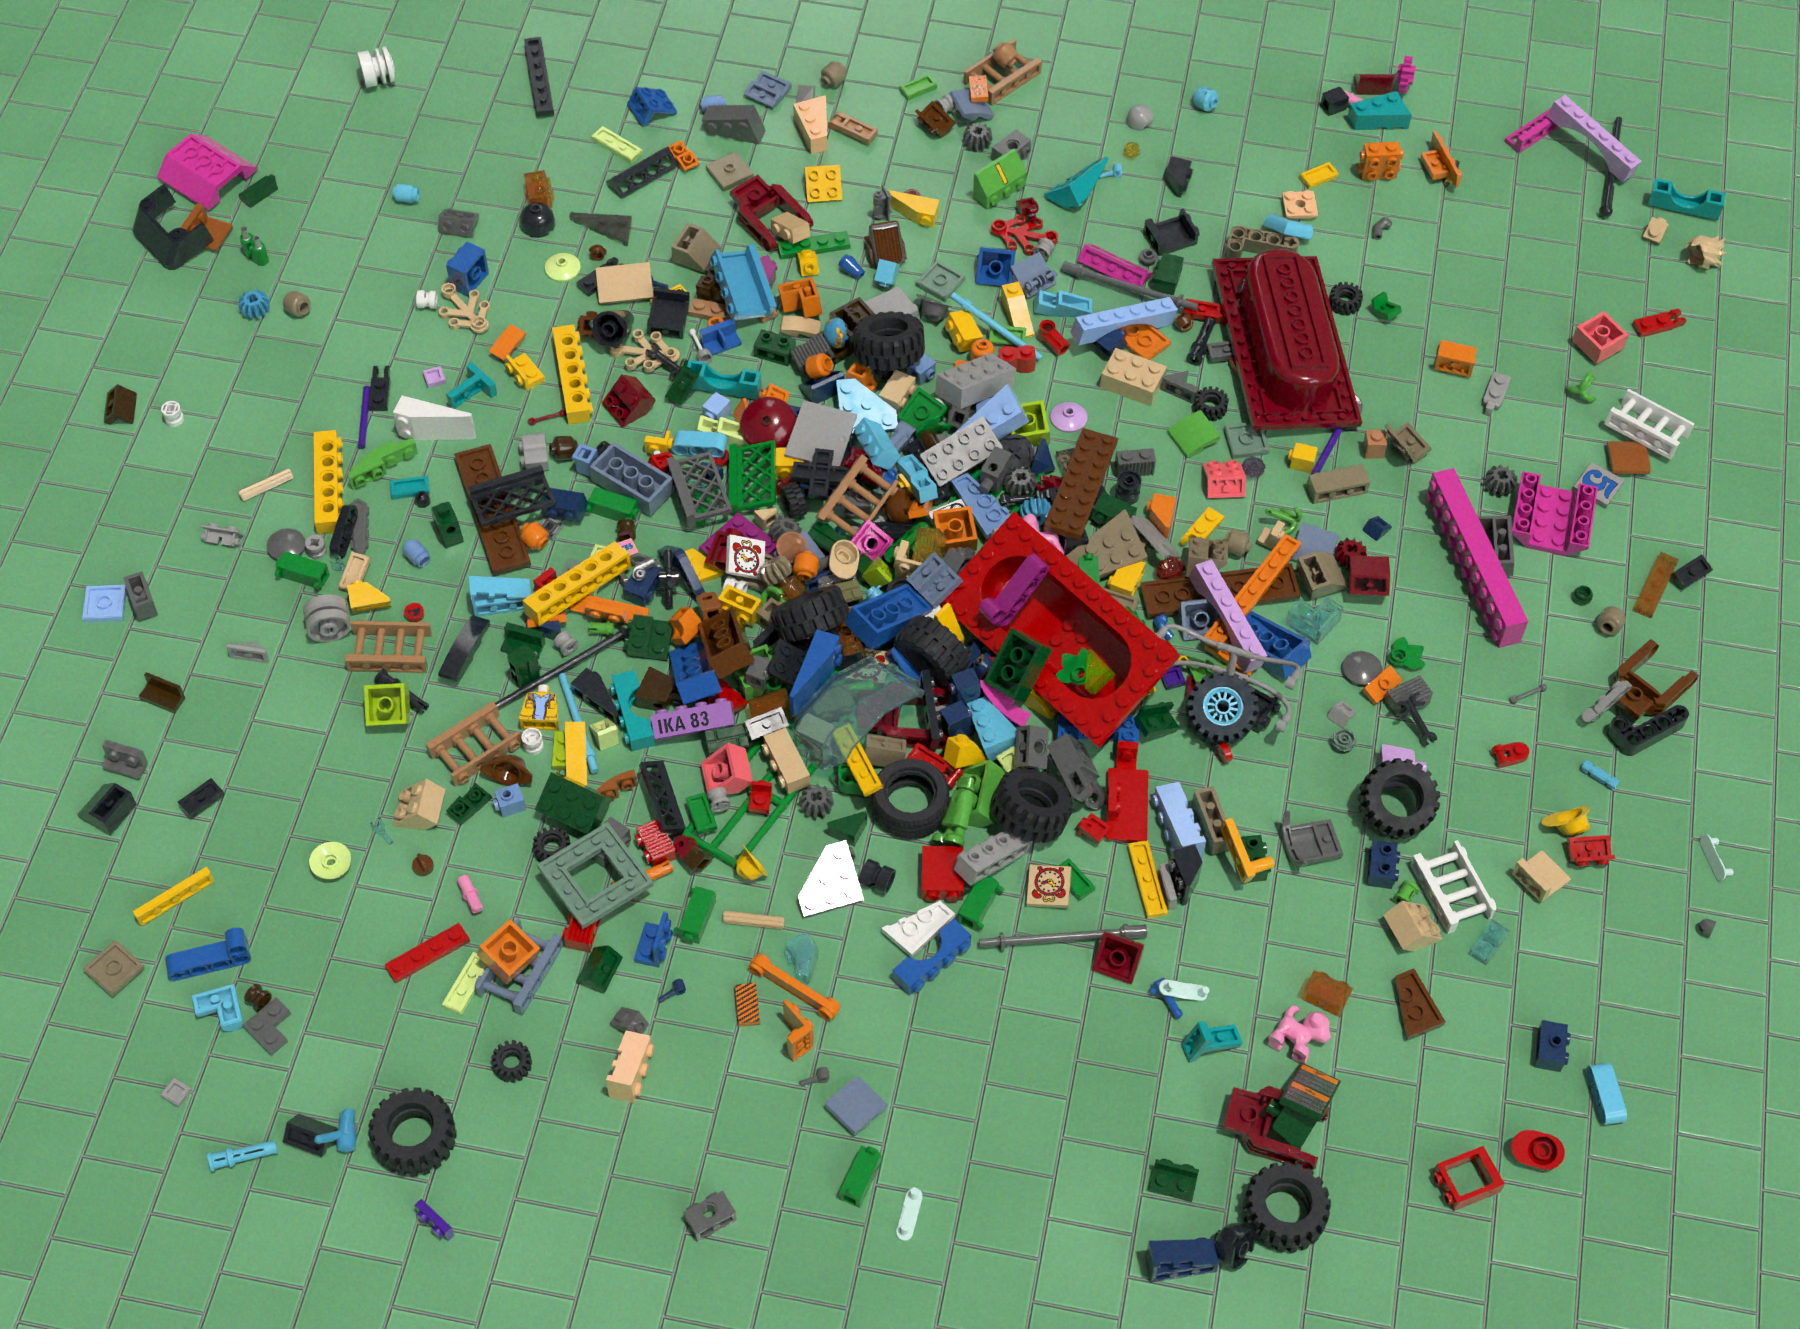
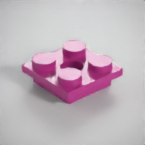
(867, 531)

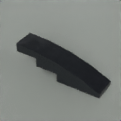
(464, 646)

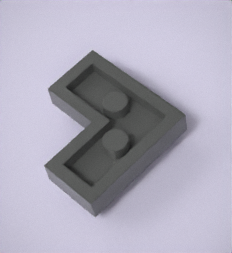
(264, 1023)

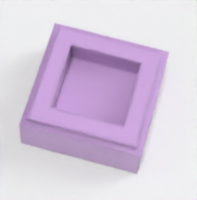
(434, 377)

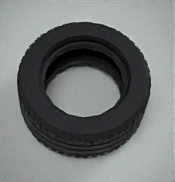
(907, 824)

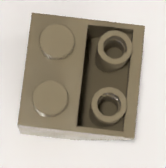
(693, 247)
(1204, 550)
(1320, 574)

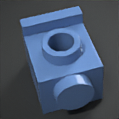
(583, 458)

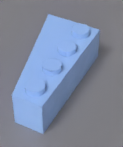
(1002, 413)
(1176, 818)

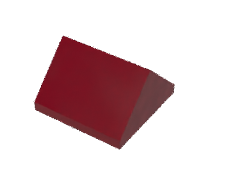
(1373, 84)
(1118, 957)

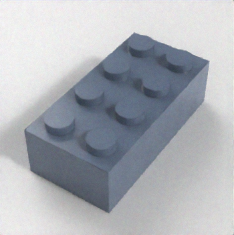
(631, 477)

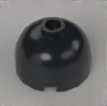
(537, 220)
(1233, 1244)

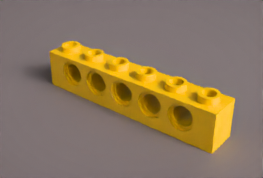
(571, 375)
(327, 480)
(576, 583)

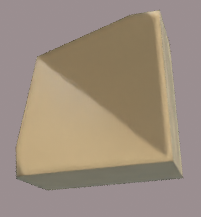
(764, 517)

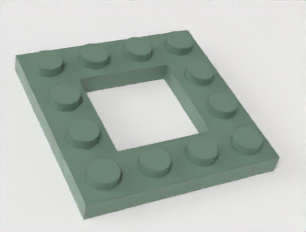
(586, 910)

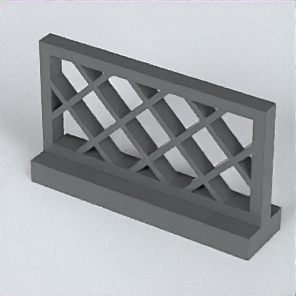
(684, 495)

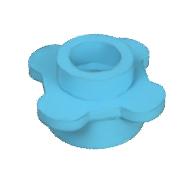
(873, 592)

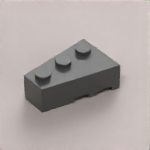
(734, 122)
(1500, 536)

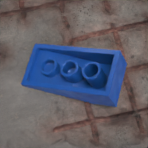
(886, 615)
(1279, 644)
(816, 668)
(694, 673)

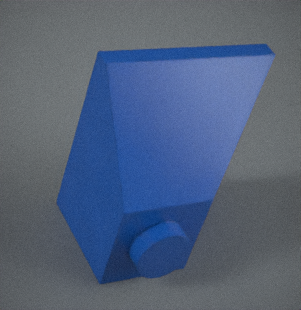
(995, 266)

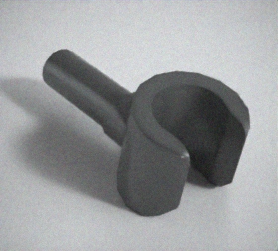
(822, 1077)

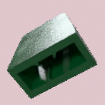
(443, 518)
(1290, 1124)

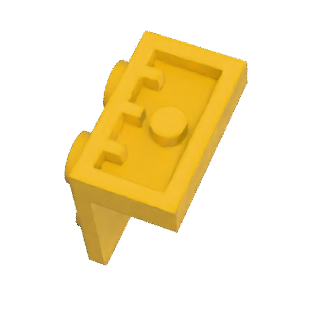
(823, 183)

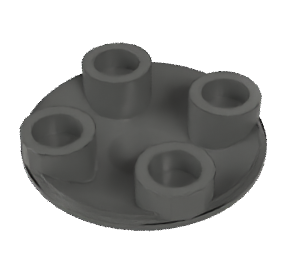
(285, 540)
(1361, 667)

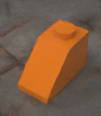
(1161, 512)

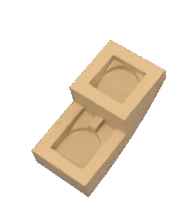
(799, 325)

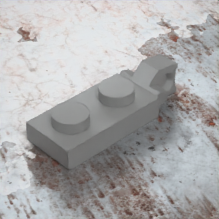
(1495, 392)

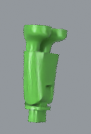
(957, 815)

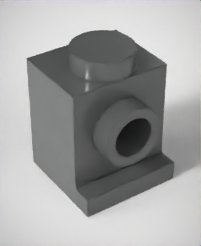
(757, 672)

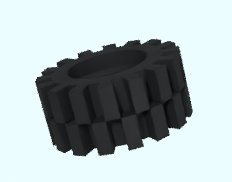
(1345, 290)
(1214, 396)
(793, 500)
(548, 836)
(508, 1050)

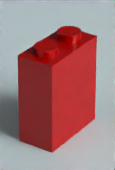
(938, 874)

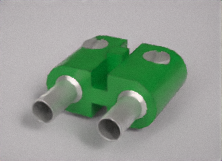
(254, 248)

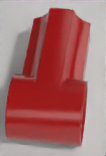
(1050, 336)

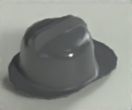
(932, 308)

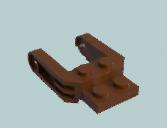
(1642, 696)

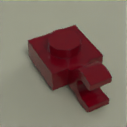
(1028, 207)
(1048, 482)

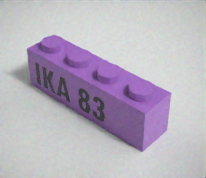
(692, 720)

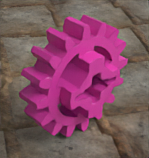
(1405, 74)

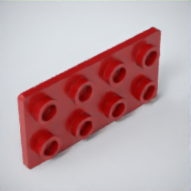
(1127, 805)

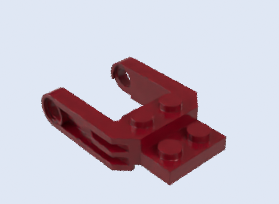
(758, 199)
(888, 724)
(1247, 1118)

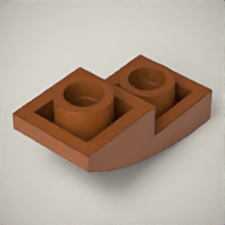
(619, 782)

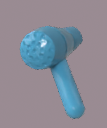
(345, 1135)

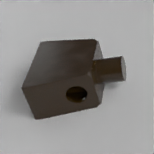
(657, 691)

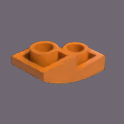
(684, 157)
(507, 342)

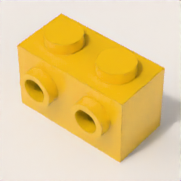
(962, 330)
(743, 603)

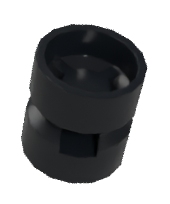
(1128, 486)
(877, 876)

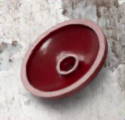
(778, 429)

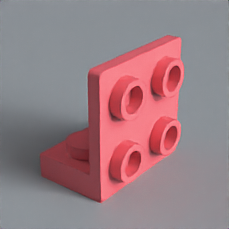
(1225, 479)

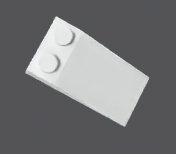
(432, 421)

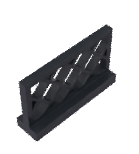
(508, 486)

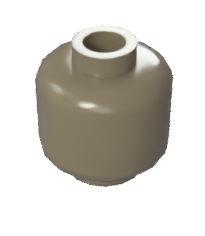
(833, 74)
(296, 303)
(1238, 542)
(1611, 620)

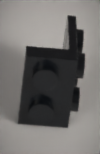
(785, 661)

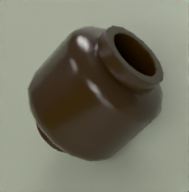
(563, 447)

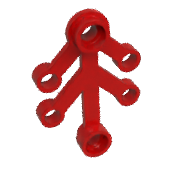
(1003, 229)

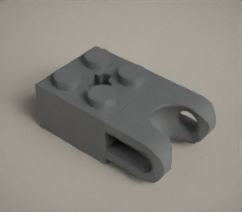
(1076, 770)

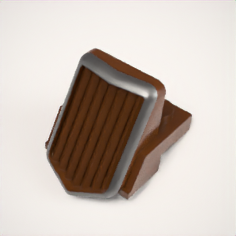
(885, 243)

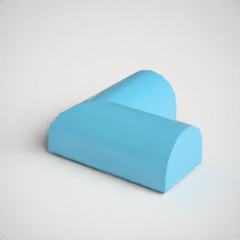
(1288, 227)
(220, 1000)

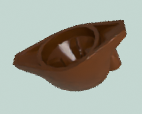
(507, 770)

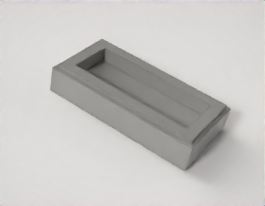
(1167, 886)

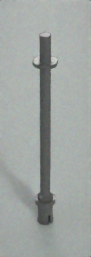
(1080, 271)
(1125, 931)

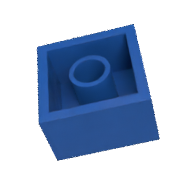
(467, 268)

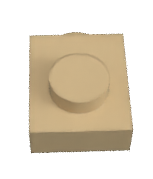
(1656, 229)
(1271, 537)

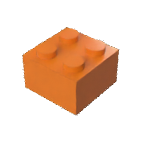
(957, 526)
(508, 951)

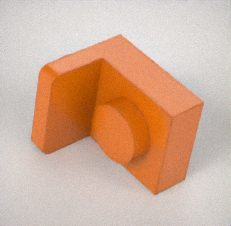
(774, 391)

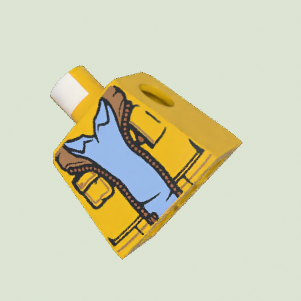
(540, 710)

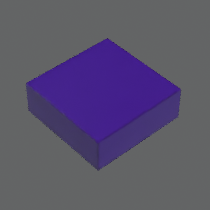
(1173, 678)

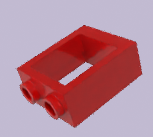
(1486, 1168)

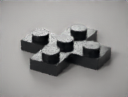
(819, 473)

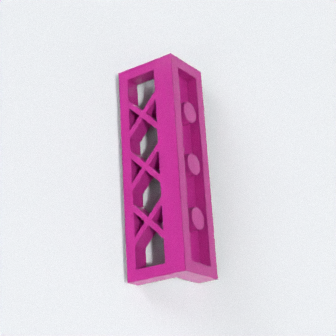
(1533, 134)
(1113, 265)

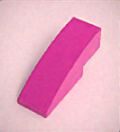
(1005, 705)

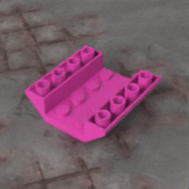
(201, 168)
(1553, 517)

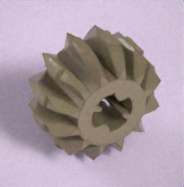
(775, 570)

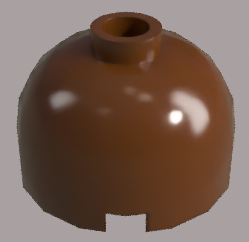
(898, 506)

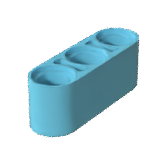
(696, 442)
(1606, 1093)

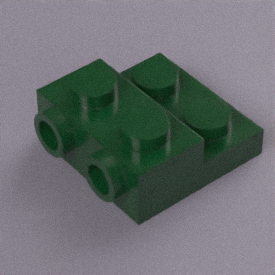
(648, 638)

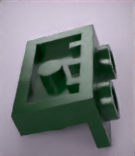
(1156, 719)
(1173, 1180)

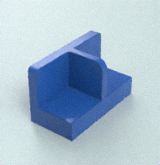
(720, 337)

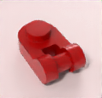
(1517, 752)

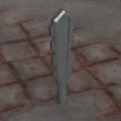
(360, 530)

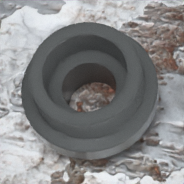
(1148, 257)

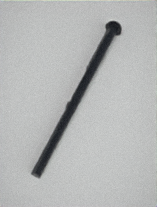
(1606, 210)
(622, 633)

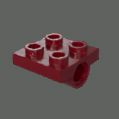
(853, 454)
(717, 554)

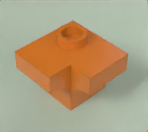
(863, 375)
(685, 625)

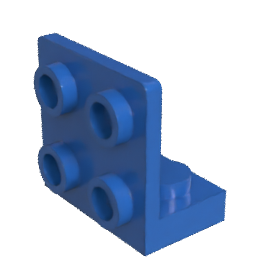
(647, 101)
(653, 942)

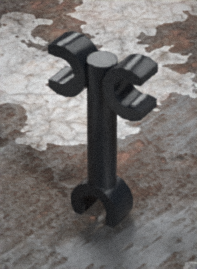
(664, 359)
(1005, 500)
(1410, 707)

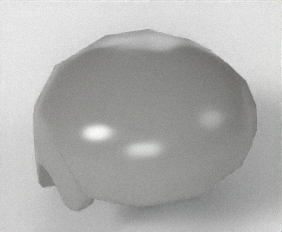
(1139, 117)

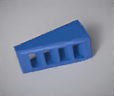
(904, 665)

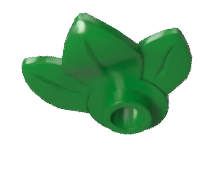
(934, 424)
(1408, 655)
(1073, 667)

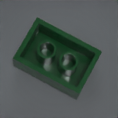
(1018, 665)
(573, 803)

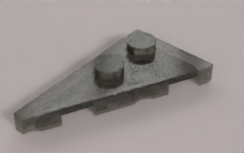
(604, 224)

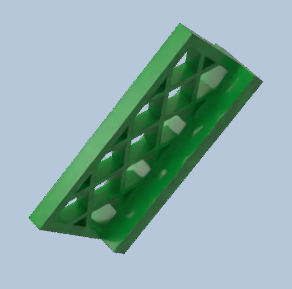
(738, 464)

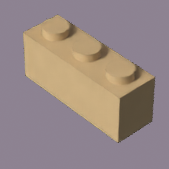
(786, 760)

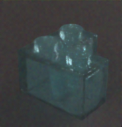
(1313, 622)

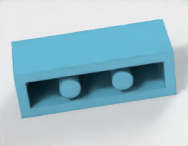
(876, 443)

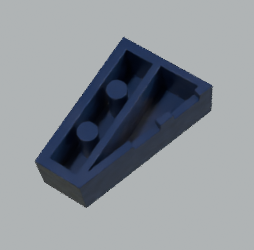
(1180, 1258)

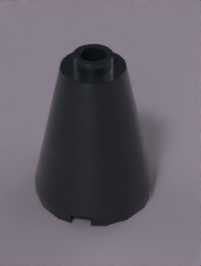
(612, 327)

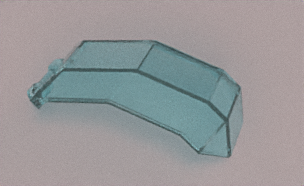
(849, 708)

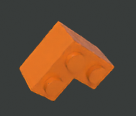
(800, 295)

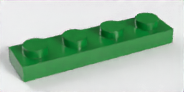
(819, 244)

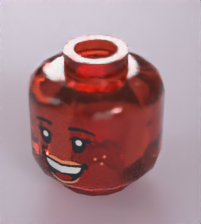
(1170, 568)

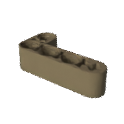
(1257, 241)

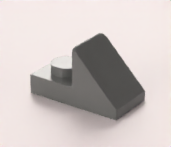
(1177, 385)

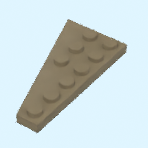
(1114, 544)

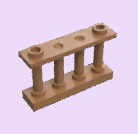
(1008, 84)
(849, 482)
(392, 663)
(472, 726)

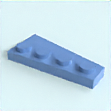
(985, 509)

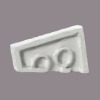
(917, 930)

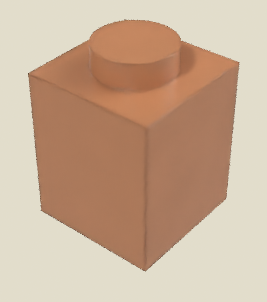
(1374, 444)

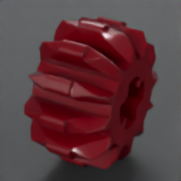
(1347, 548)

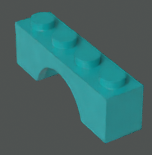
(1705, 205)
(744, 384)
(638, 729)

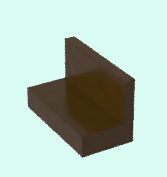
(120, 404)
(162, 693)

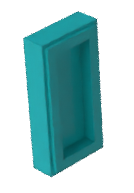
(409, 487)

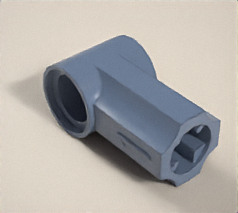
(903, 435)

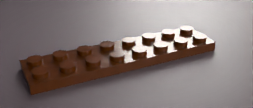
(1081, 484)
(501, 539)
(1165, 595)

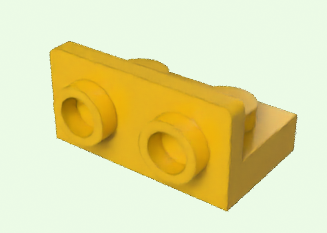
(524, 371)

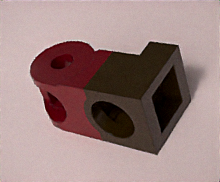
(691, 853)

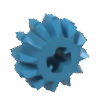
(254, 304)
(1037, 507)

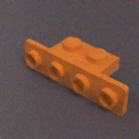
(1439, 162)
(607, 609)

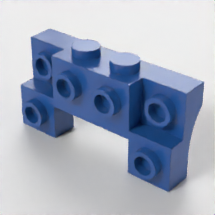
(1126, 731)

